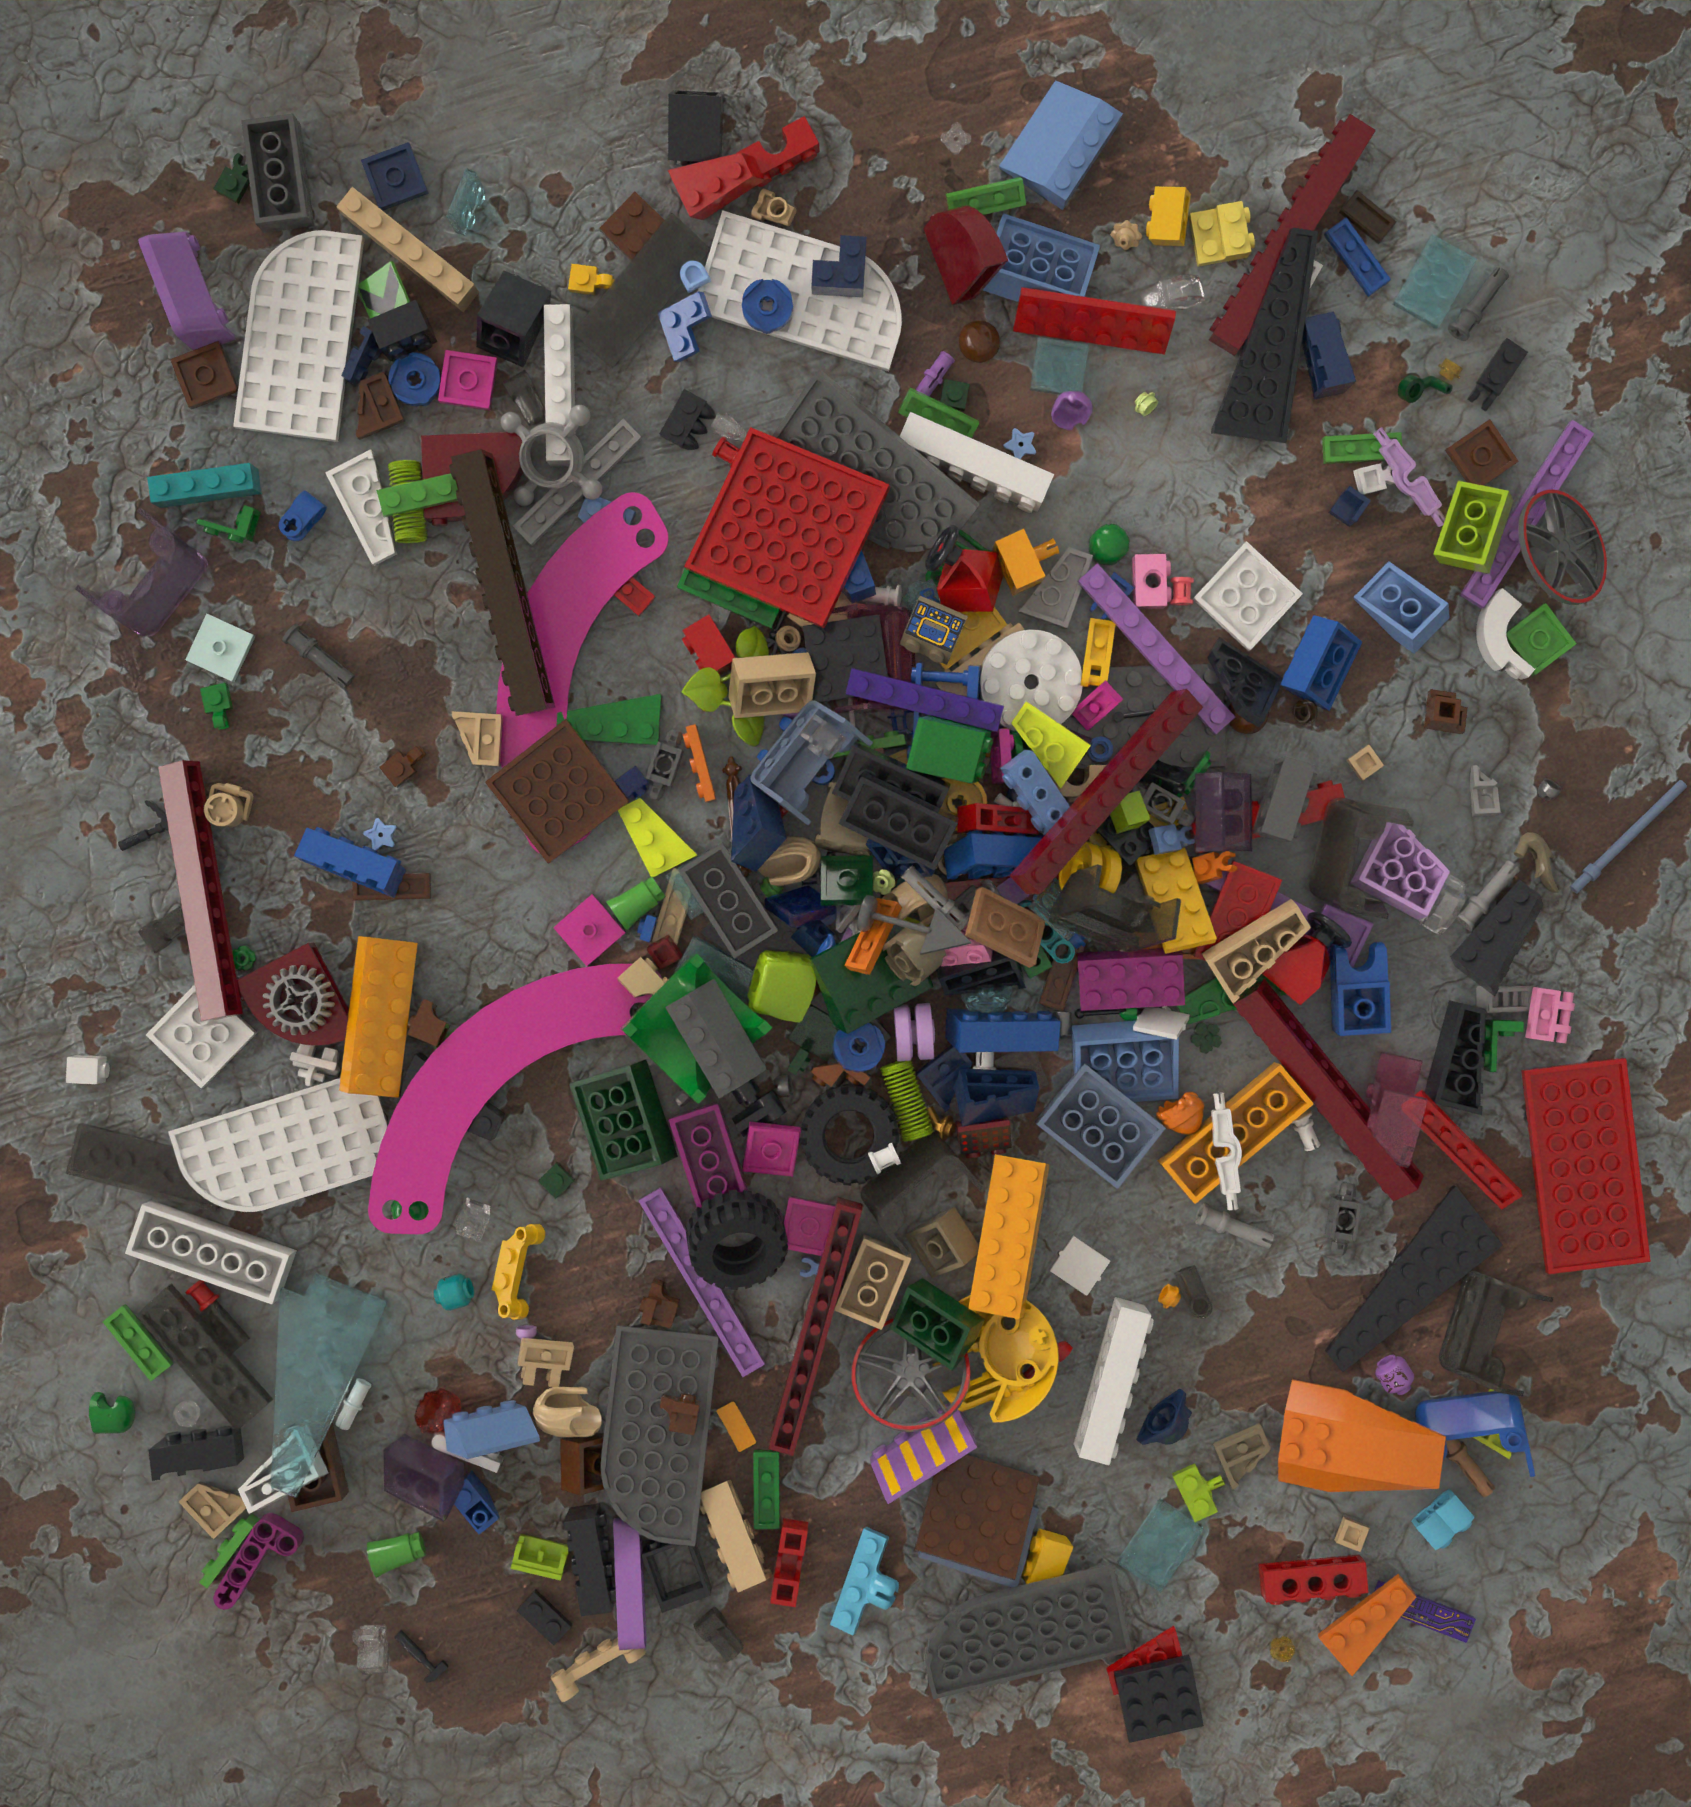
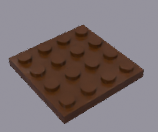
(557, 791)
(978, 1515)

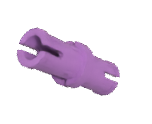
(935, 374)

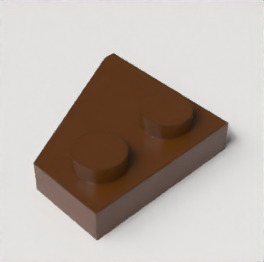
(377, 406)

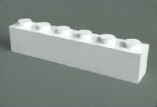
(558, 377)

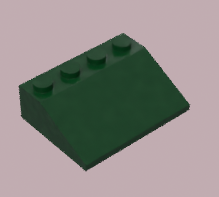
(859, 997)
(623, 1120)

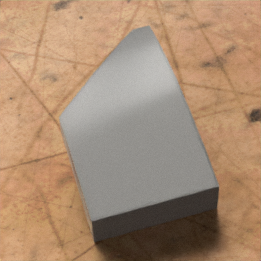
(1483, 794)

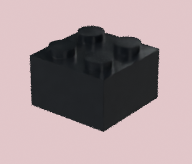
(402, 331)

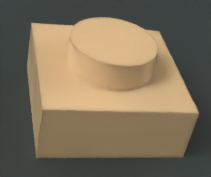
(1365, 762)
(1351, 1534)

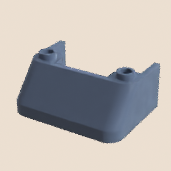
(792, 766)

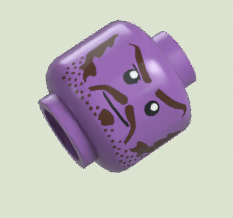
(1394, 1374)

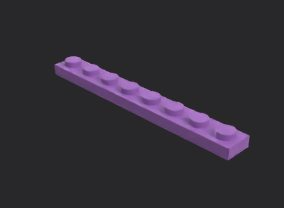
(1549, 477)
(1154, 646)
(711, 1298)

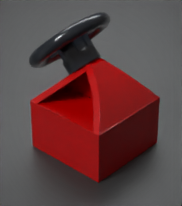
(968, 578)
(1305, 964)

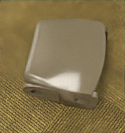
(835, 836)

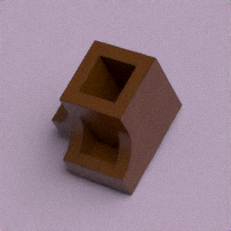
(1445, 712)
(427, 1026)
(659, 1306)
(682, 1412)

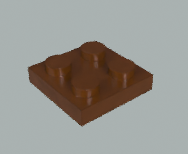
(631, 225)
(204, 375)
(1481, 454)

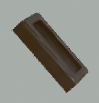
(1367, 217)

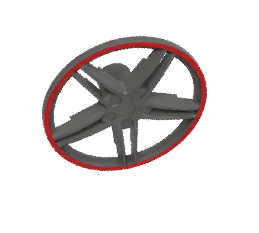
(1556, 549)
(911, 1378)

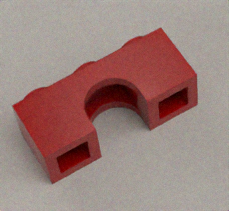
(800, 146)
(789, 1562)

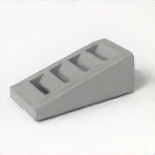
(1490, 1003)

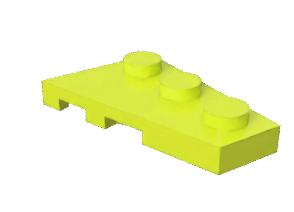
(1050, 741)
(654, 839)

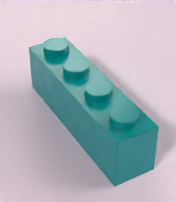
(204, 485)

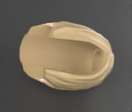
(792, 861)
(913, 902)
(565, 1413)

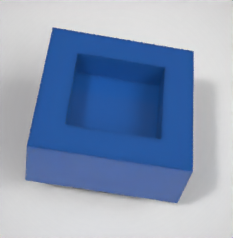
(647, 927)

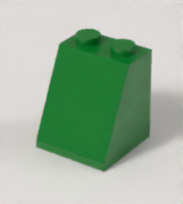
(949, 749)

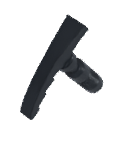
(146, 834)

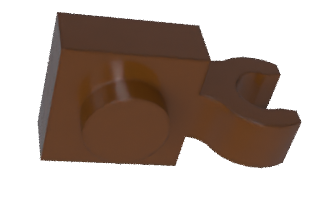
(400, 767)

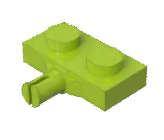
(1197, 1491)

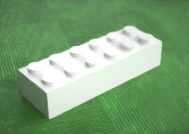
(978, 463)
(210, 1251)
(1112, 1381)

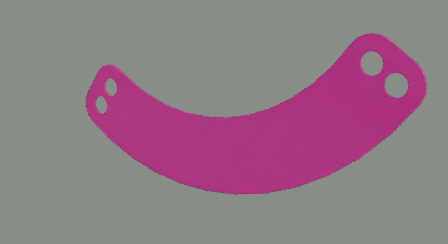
(569, 599)
(472, 1067)

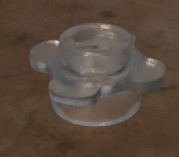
(955, 146)

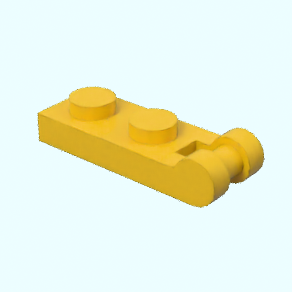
(1098, 651)

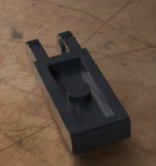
(1498, 372)

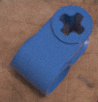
(303, 514)

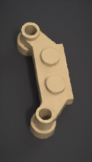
(587, 1663)

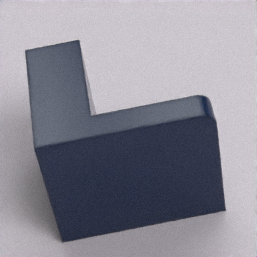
(1349, 506)

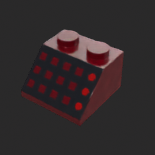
(984, 1137)

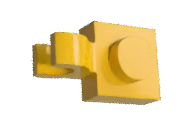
(586, 279)

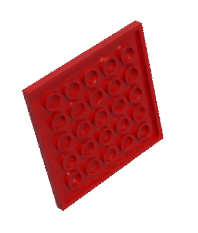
(787, 527)

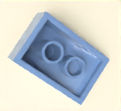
(1403, 607)

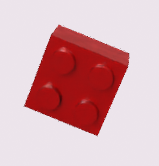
(709, 645)

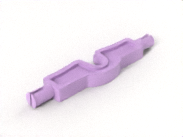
(1401, 466)

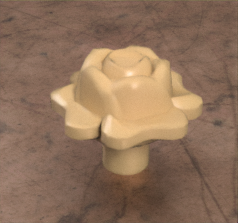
(1126, 235)

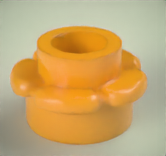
(1169, 1296)

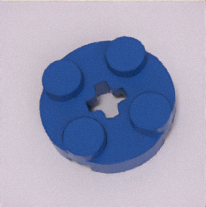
(767, 320)
(402, 387)
(850, 1058)

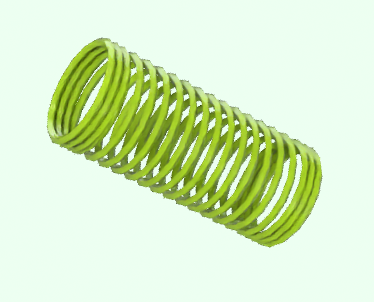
(409, 534)
(913, 1132)

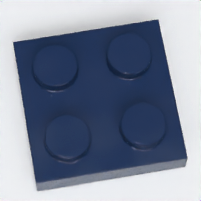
(394, 176)

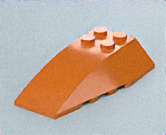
(1353, 1445)

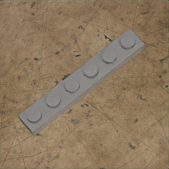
(561, 500)

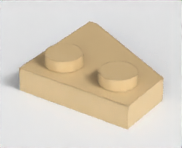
(481, 736)
(212, 1507)

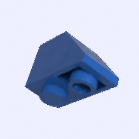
(476, 1503)

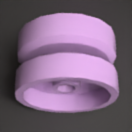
(917, 1031)

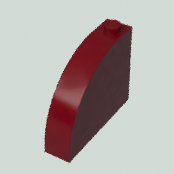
(964, 251)
(437, 457)
(254, 986)

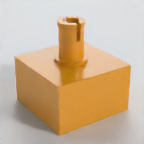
(1021, 560)

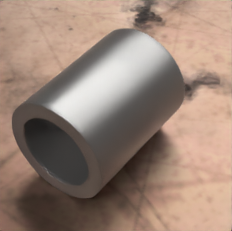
(1066, 1021)

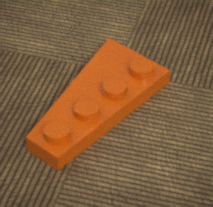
(1366, 1624)

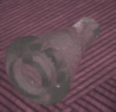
(728, 427)

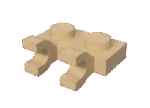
(544, 1354)

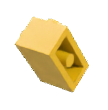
(1168, 216)
(1047, 1556)

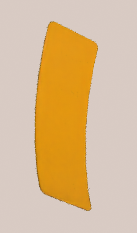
(736, 1426)

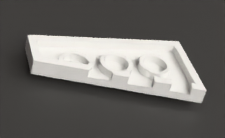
(356, 488)

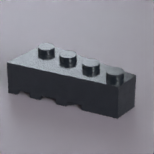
(1498, 938)
(590, 1559)

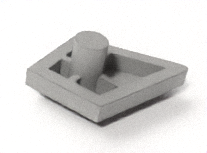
(845, 916)

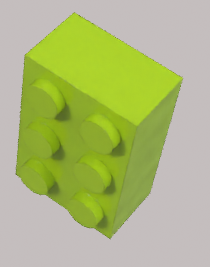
(1473, 527)

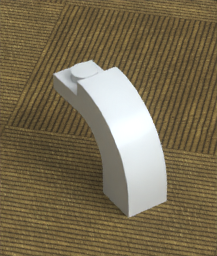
(1492, 635)

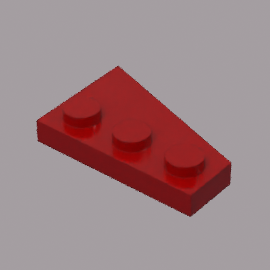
(1157, 1649)

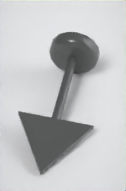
(940, 935)

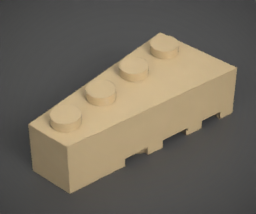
(1255, 948)
(733, 1536)

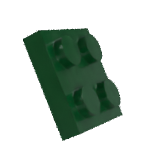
(846, 879)

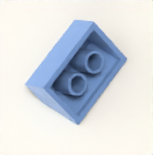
(489, 1430)

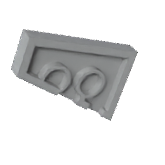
(1059, 591)

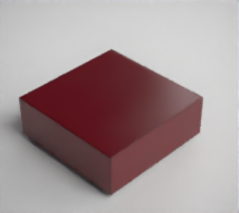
(664, 952)

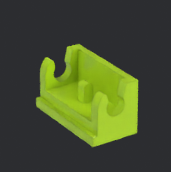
(540, 1557)

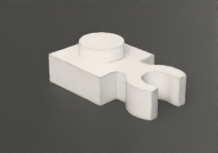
(1373, 478)

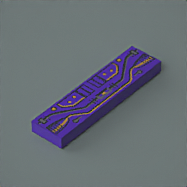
(1438, 1617)

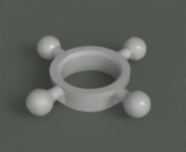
(579, 416)

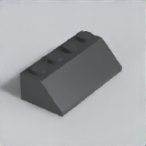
(716, 1038)

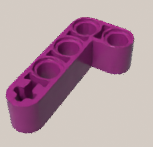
(250, 1562)

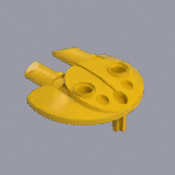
(1005, 1356)

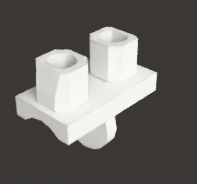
(327, 1064)

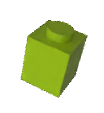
(1130, 813)

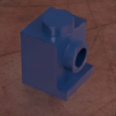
(811, 936)

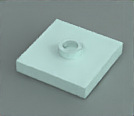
(220, 647)

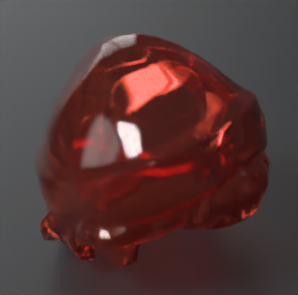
(434, 1409)

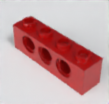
(1274, 1574)

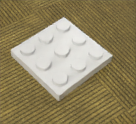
(1247, 596)
(196, 1045)

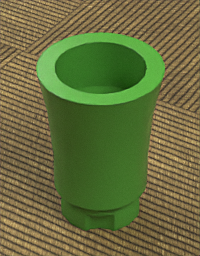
(636, 902)
(395, 1552)

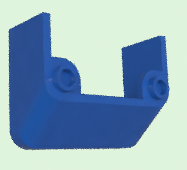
(1478, 1416)

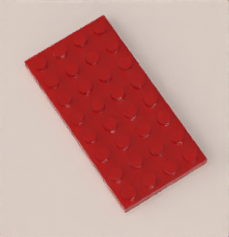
(1585, 1165)

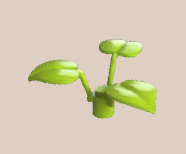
(708, 690)

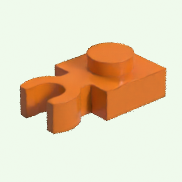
(1210, 866)

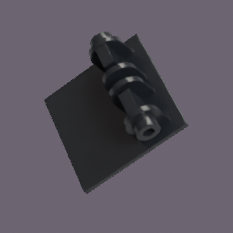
(1128, 844)

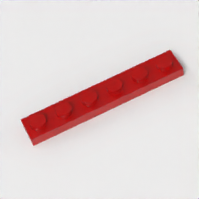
(1468, 1155)

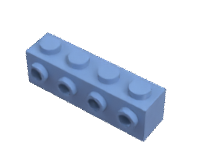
(1035, 790)

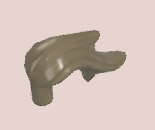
(1542, 856)

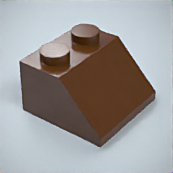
(581, 1464)

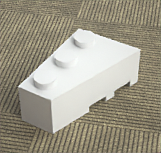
(257, 1489)

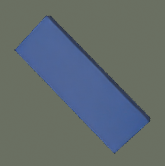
(1357, 257)

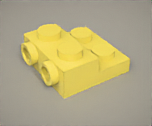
(1221, 234)

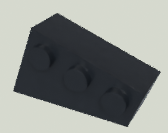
(970, 977)
(196, 1451)

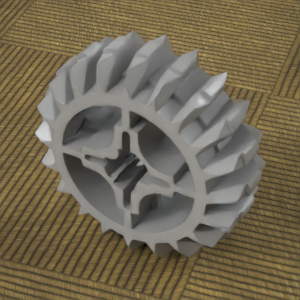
(302, 1009)

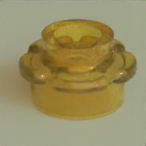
(1449, 369)
(1287, 1653)

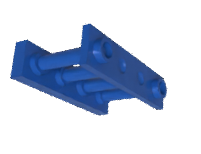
(969, 678)

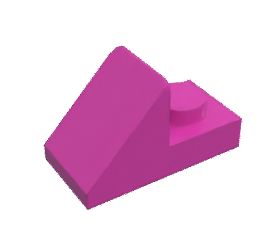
(1096, 705)

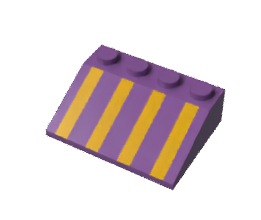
(921, 1454)

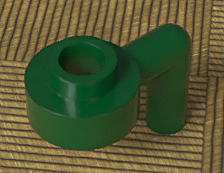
(1412, 387)

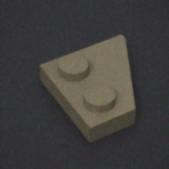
(1241, 1452)

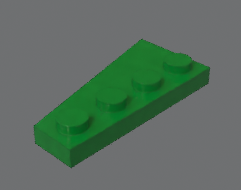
(619, 722)
(1211, 1000)

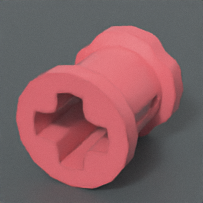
(1181, 591)

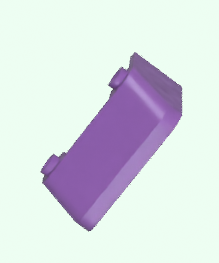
(183, 289)

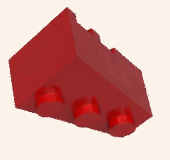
(715, 183)

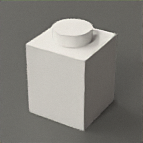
(87, 1069)

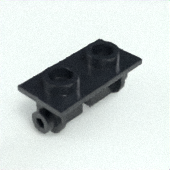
(1171, 777)

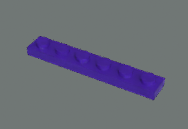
(924, 699)

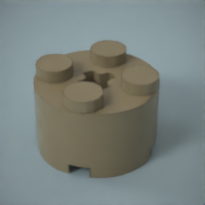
(905, 956)

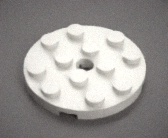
(1035, 654)

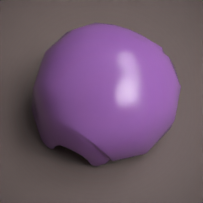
(1071, 409)

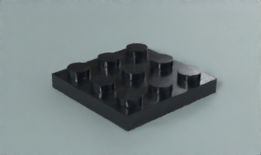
(844, 646)
(1158, 1698)

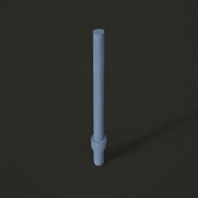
(1593, 871)

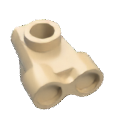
(770, 206)

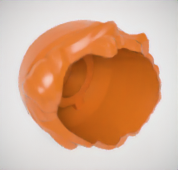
(1183, 1115)

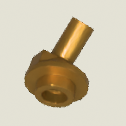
(944, 1127)

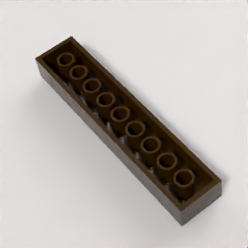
(502, 582)

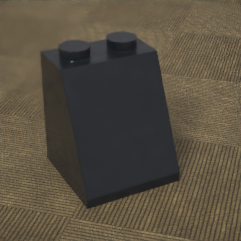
(695, 126)
(512, 318)

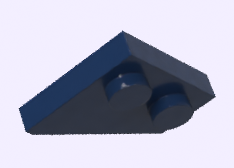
(361, 358)

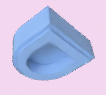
(694, 275)

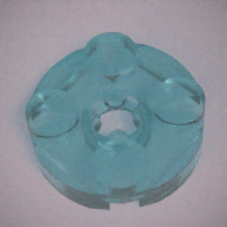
(988, 1001)

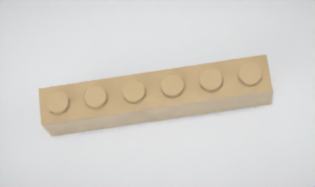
(407, 249)

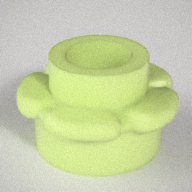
(1146, 403)
(889, 880)

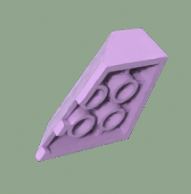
(1401, 872)

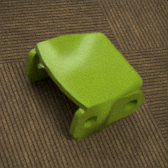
(782, 985)

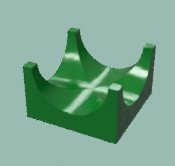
(661, 1040)

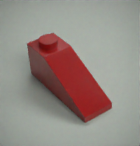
(994, 818)

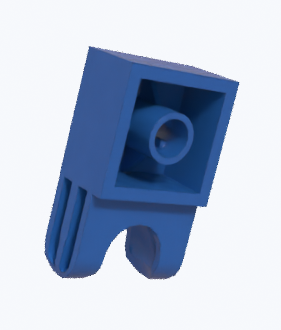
(1358, 985)

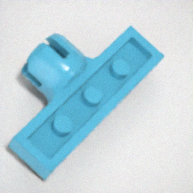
(864, 1583)

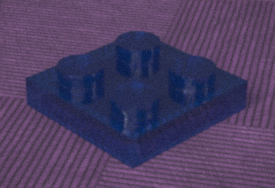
(799, 906)

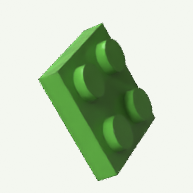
(1539, 638)

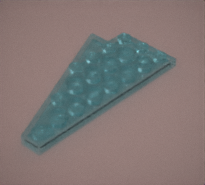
(316, 1359)

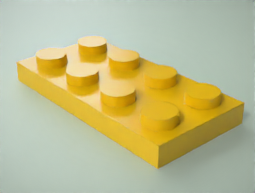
(1172, 877)

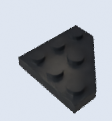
(1246, 681)

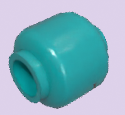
(454, 1292)

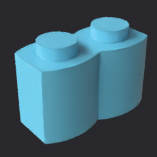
(1443, 1520)

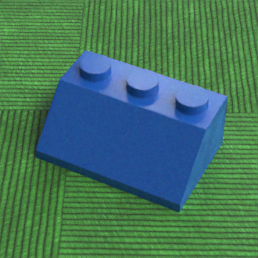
(1321, 662)

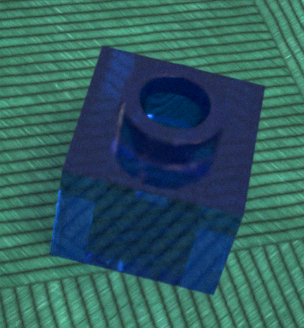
(633, 783)

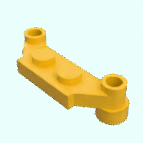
(510, 1269)

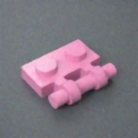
(1544, 1014)

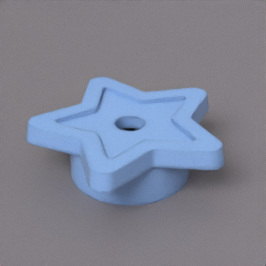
(1026, 439)
(386, 839)

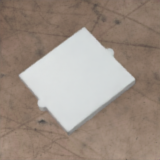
(1161, 1022)
(1079, 1265)

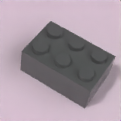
(1284, 799)

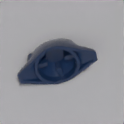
(1166, 1421)

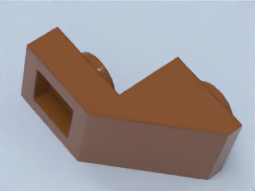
(830, 1072)

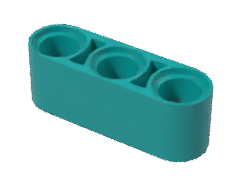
(1053, 940)

